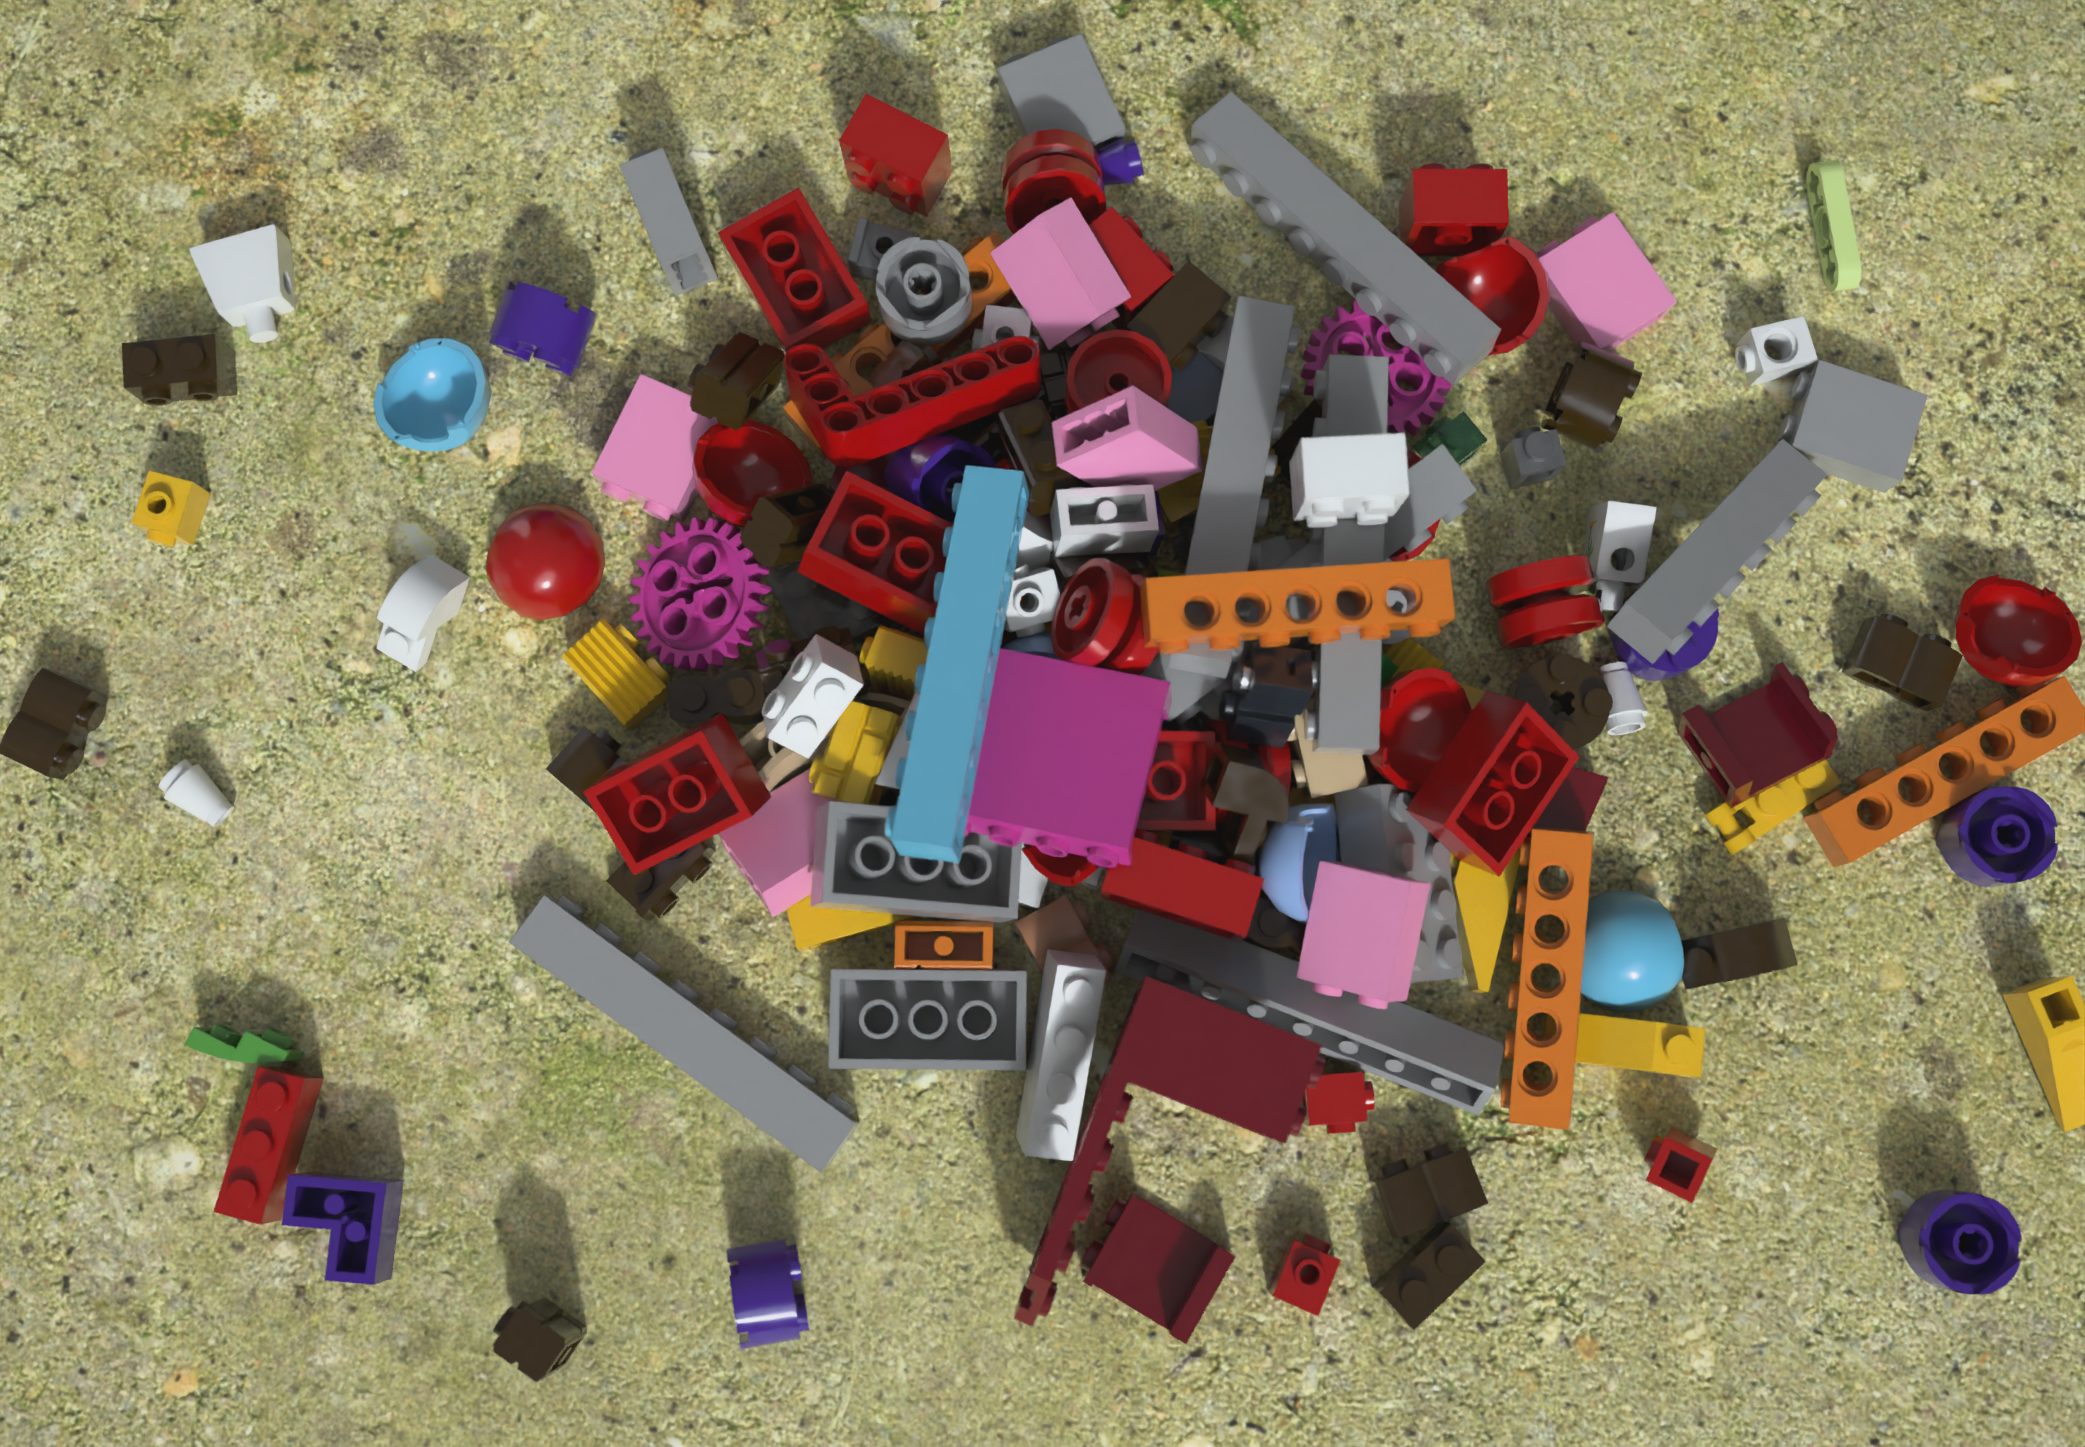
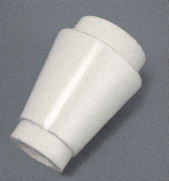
(1627, 708)
(196, 793)

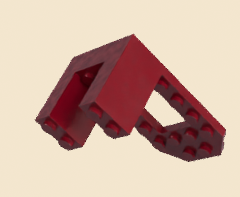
(1195, 1057)

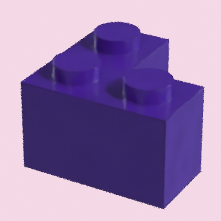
(361, 1221)

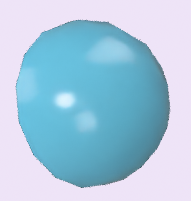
(433, 396)
(1630, 952)

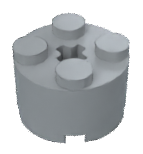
(929, 267)

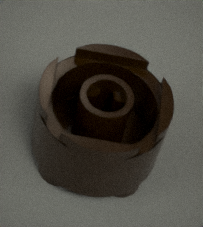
(1590, 395)
(1579, 690)

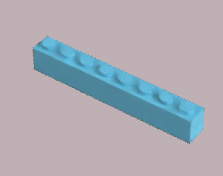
(960, 665)

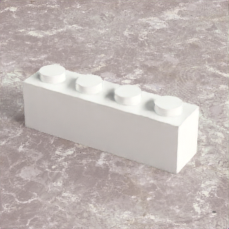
(1060, 1055)

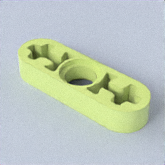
(1833, 225)

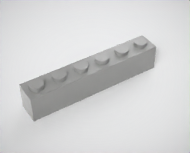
(1717, 551)

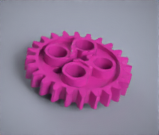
(1404, 365)
(707, 632)

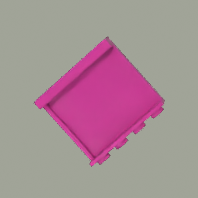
(1066, 757)

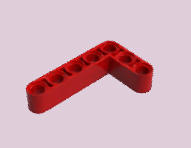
(912, 407)

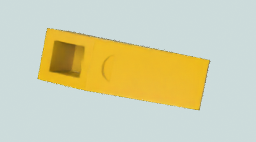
(2053, 1032)

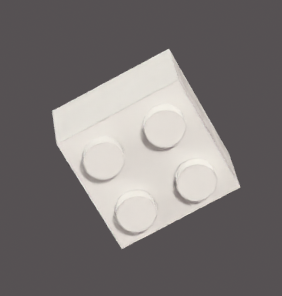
(1349, 479)

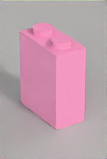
(1061, 275)
(1603, 284)
(1127, 442)
(653, 451)
(778, 844)
(1362, 933)

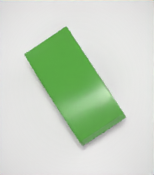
(254, 1046)

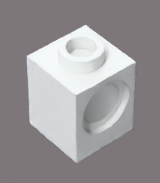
(1789, 338)

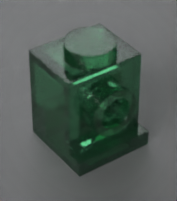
(1458, 436)

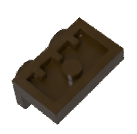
(655, 888)

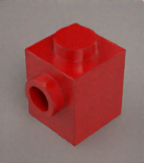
(1339, 1101)
(1679, 1163)
(1305, 1273)

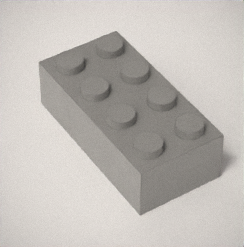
(1386, 838)
(863, 871)
(928, 1019)

